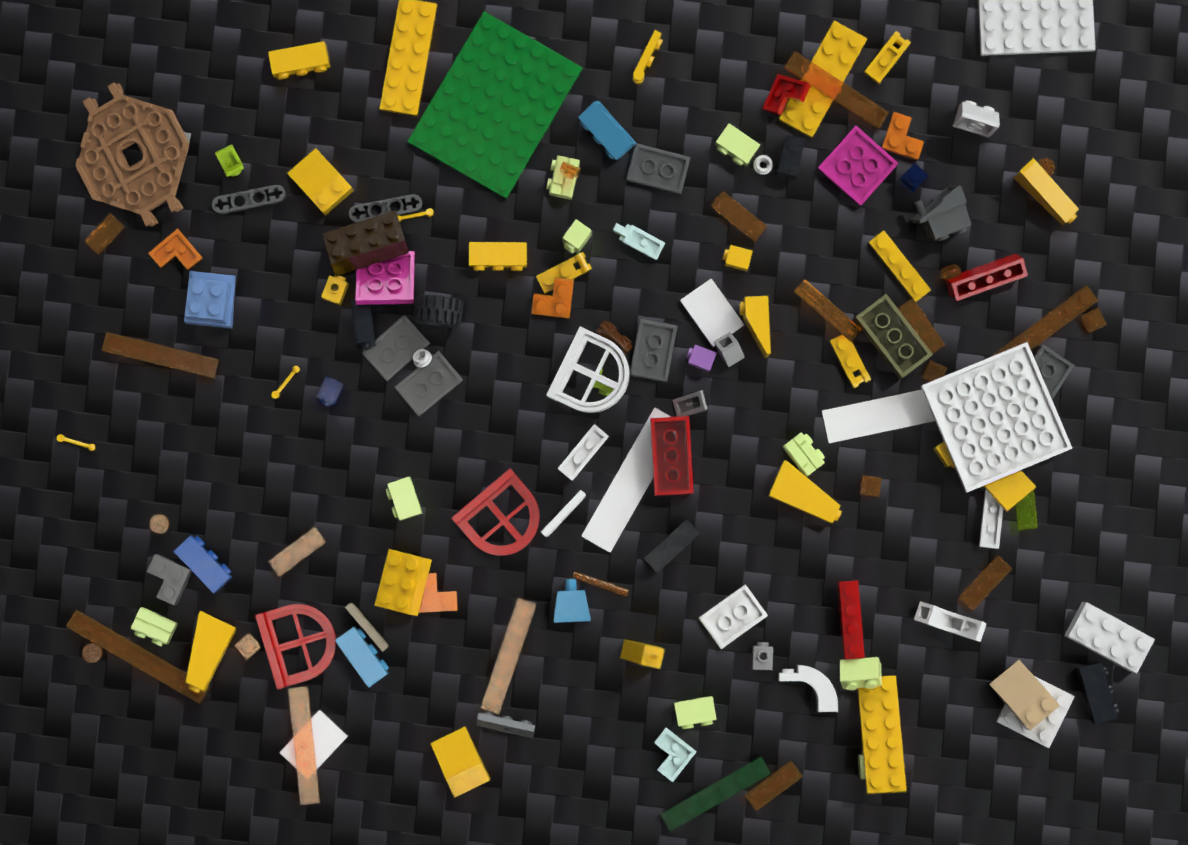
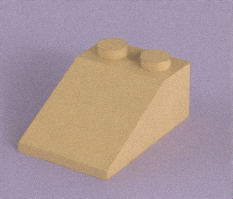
(1024, 695)

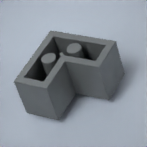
(174, 575)

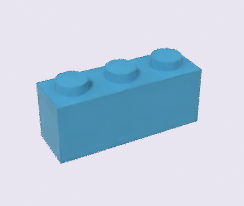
(606, 130)
(362, 656)

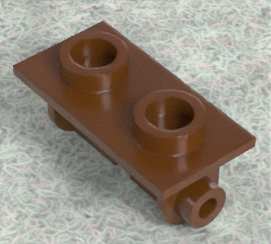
(609, 332)

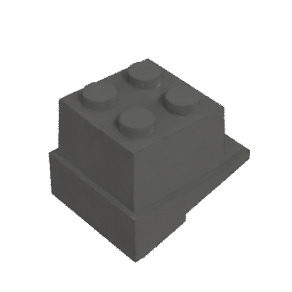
(944, 215)

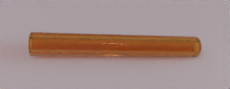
(600, 583)

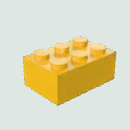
(403, 582)

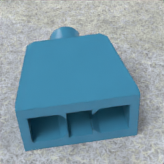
(571, 604)

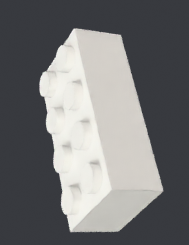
(1109, 637)

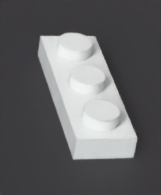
(583, 452)
(991, 522)

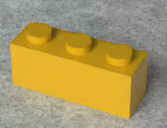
(299, 60)
(498, 255)

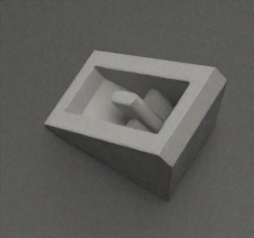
(690, 404)

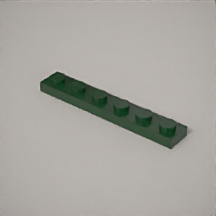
(715, 793)

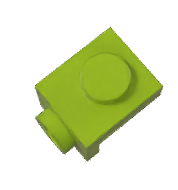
(229, 161)
(603, 389)

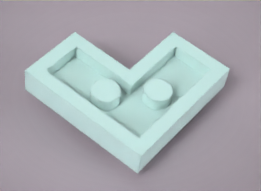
(678, 751)

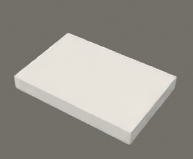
(711, 311)
(563, 513)
(733, 616)
(326, 739)

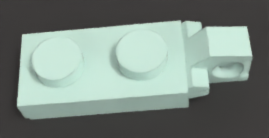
(639, 240)

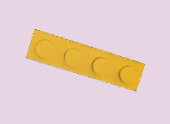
(899, 266)

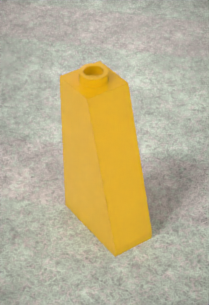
(1046, 192)
(801, 493)
(208, 649)
(642, 653)

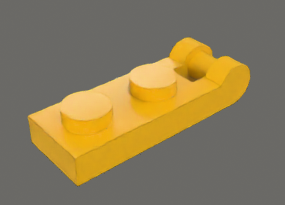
(647, 58)
(886, 58)
(563, 270)
(849, 360)

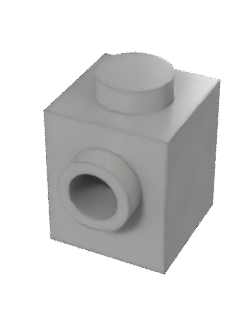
(729, 349)
(762, 656)

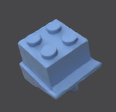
(210, 299)

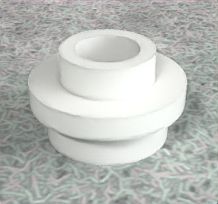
(767, 160)
(422, 358)

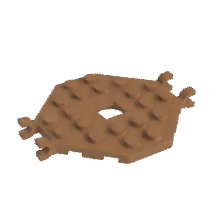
(107, 172)

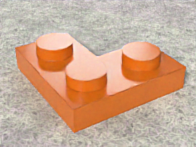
(896, 138)
(176, 246)
(558, 304)
(437, 601)

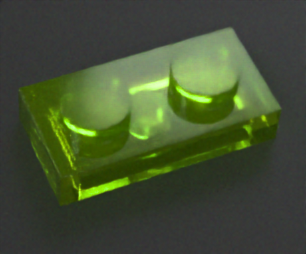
(1026, 513)

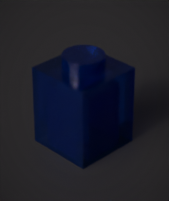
(914, 177)
(330, 392)

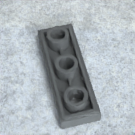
(505, 724)

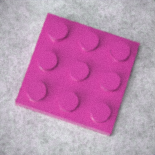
(858, 165)
(387, 281)

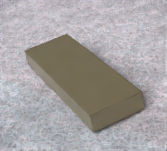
(366, 625)

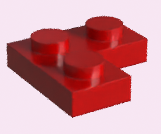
(782, 89)

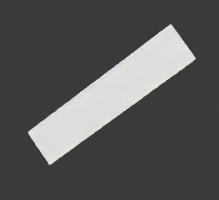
(877, 416)
(624, 491)

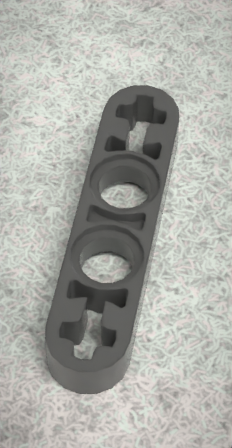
(249, 202)
(385, 205)

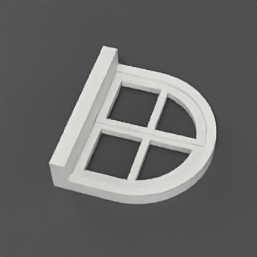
(570, 364)

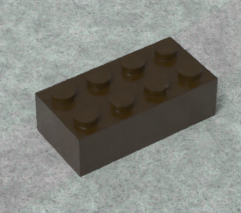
(365, 243)

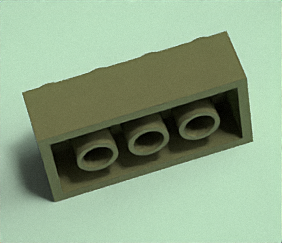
(893, 336)

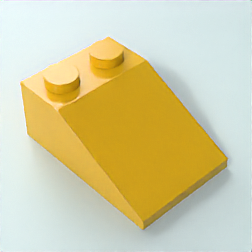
(320, 181)
(756, 317)
(460, 761)

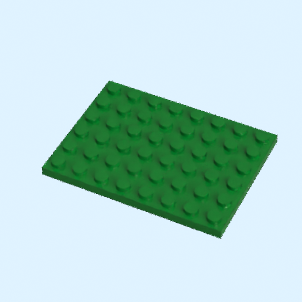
(495, 105)

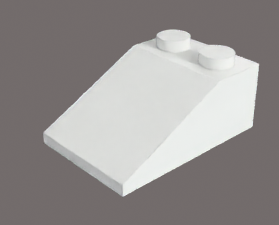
(977, 119)

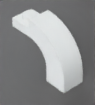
(950, 621)
(822, 686)

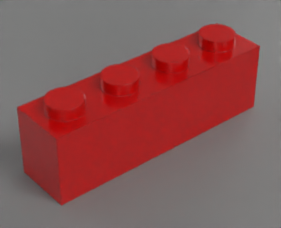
(987, 277)
(850, 619)

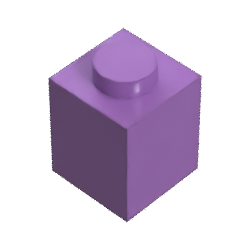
(701, 357)

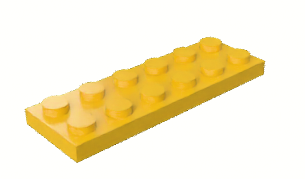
(834, 56)
(408, 57)
(882, 738)

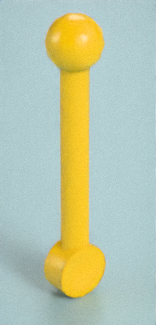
(429, 212)
(275, 394)
(61, 438)

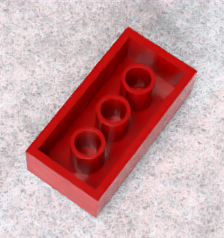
(671, 456)

